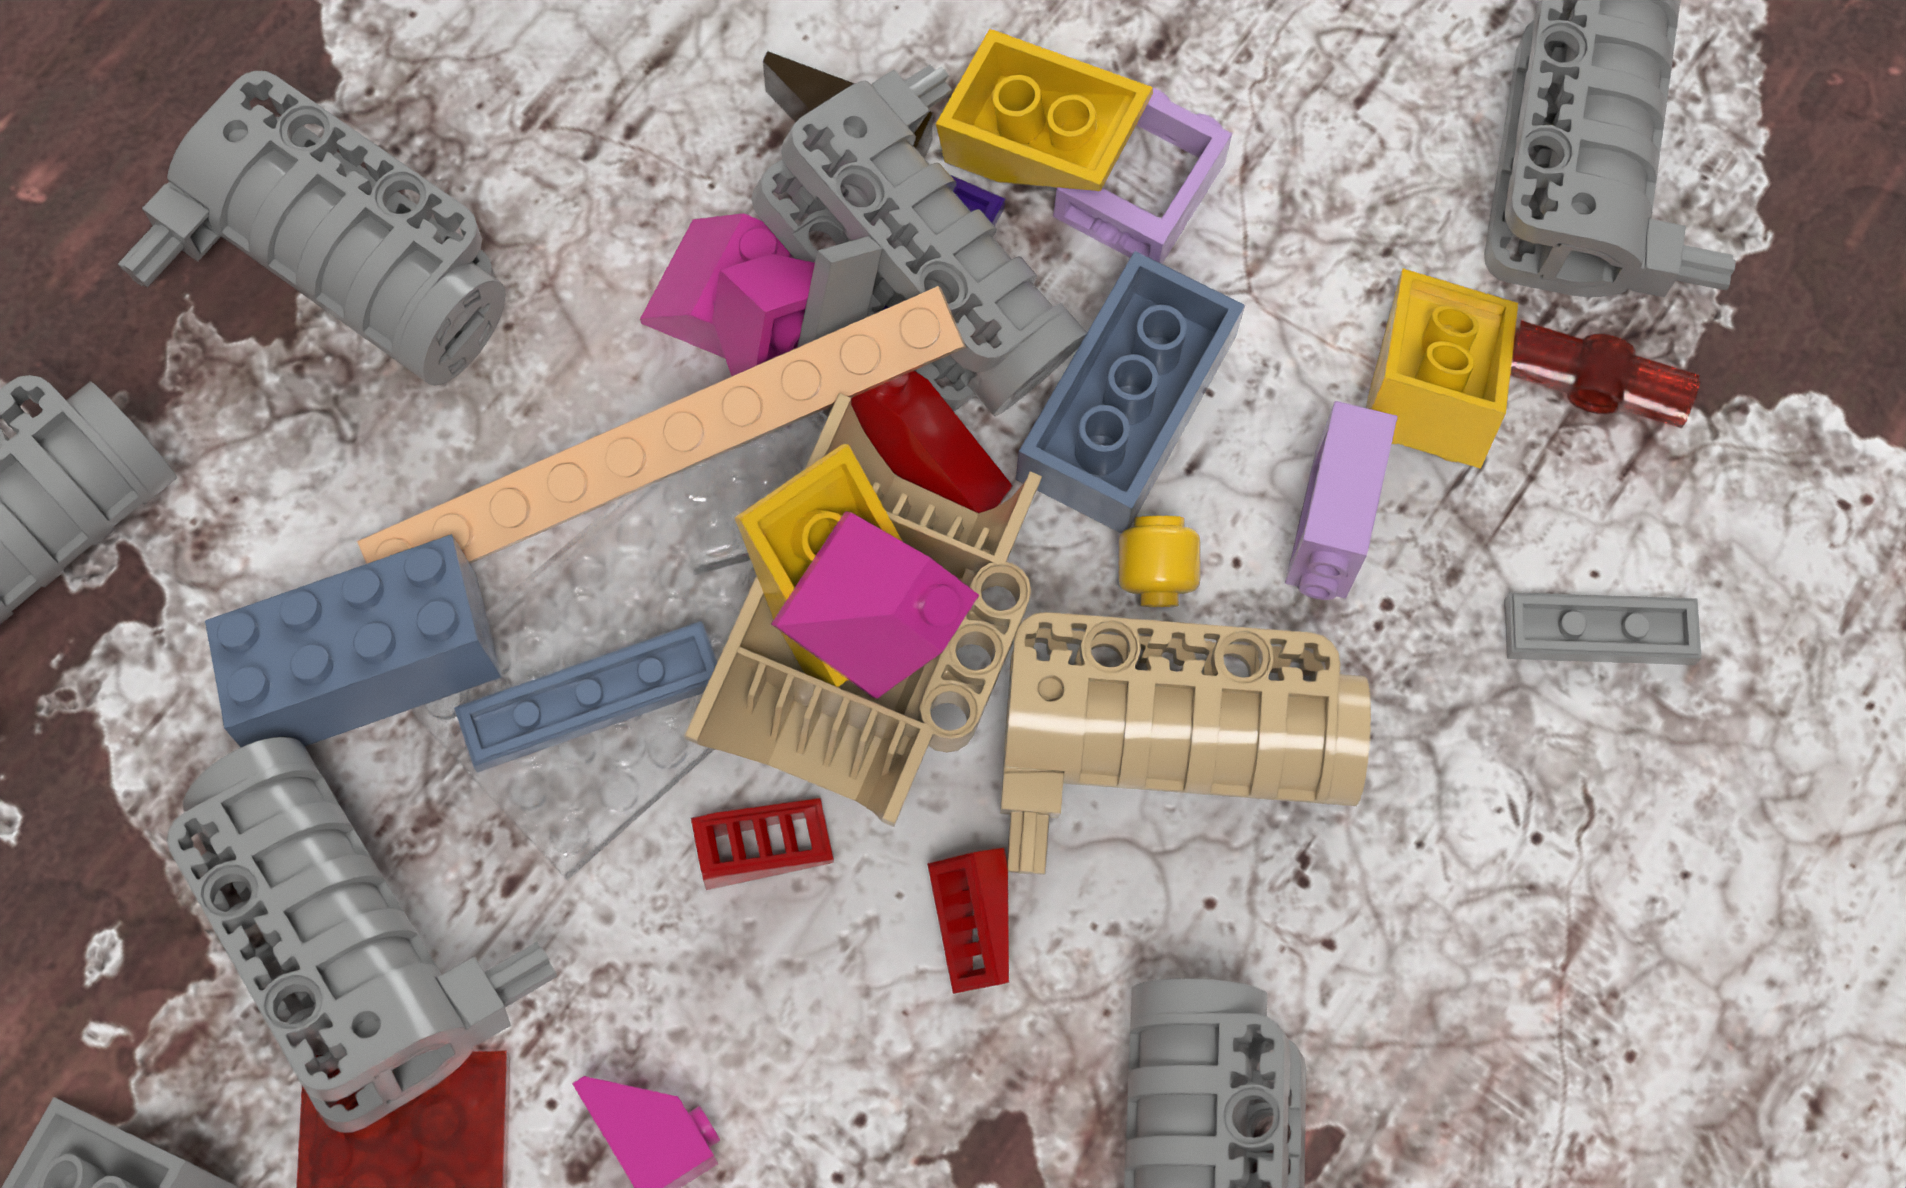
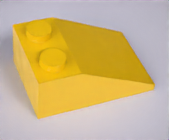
(1038, 116)
(1445, 367)
(793, 524)

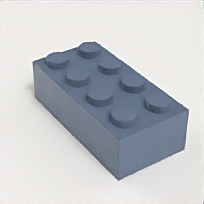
(1129, 392)
(353, 647)

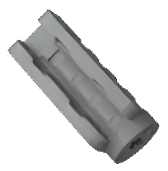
(1592, 157)
(861, 178)
(328, 226)
(65, 481)
(335, 936)
(1197, 1088)

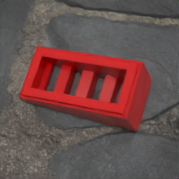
(758, 818)
(977, 885)

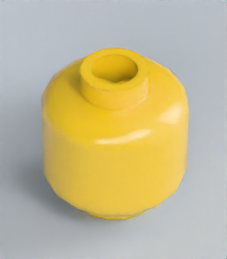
(1159, 560)

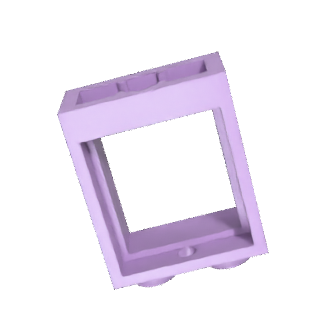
(1130, 227)
(1341, 501)

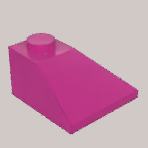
(761, 309)
(873, 606)

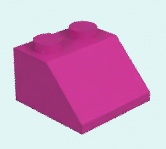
(688, 289)

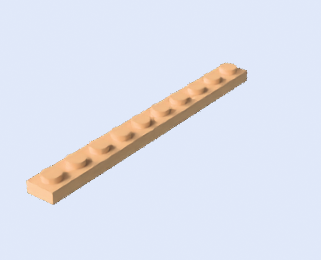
(684, 432)

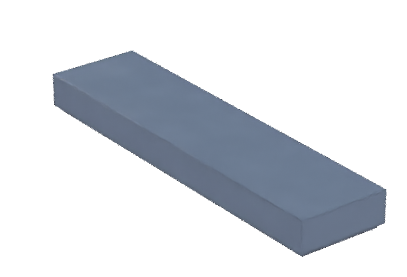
(587, 697)

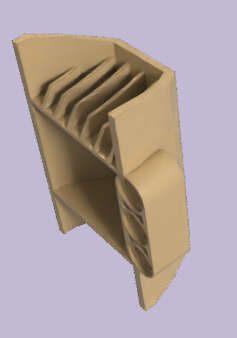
(841, 736)

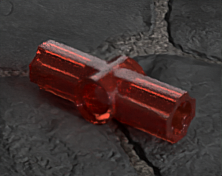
(1603, 374)

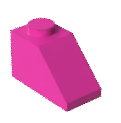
(650, 1133)

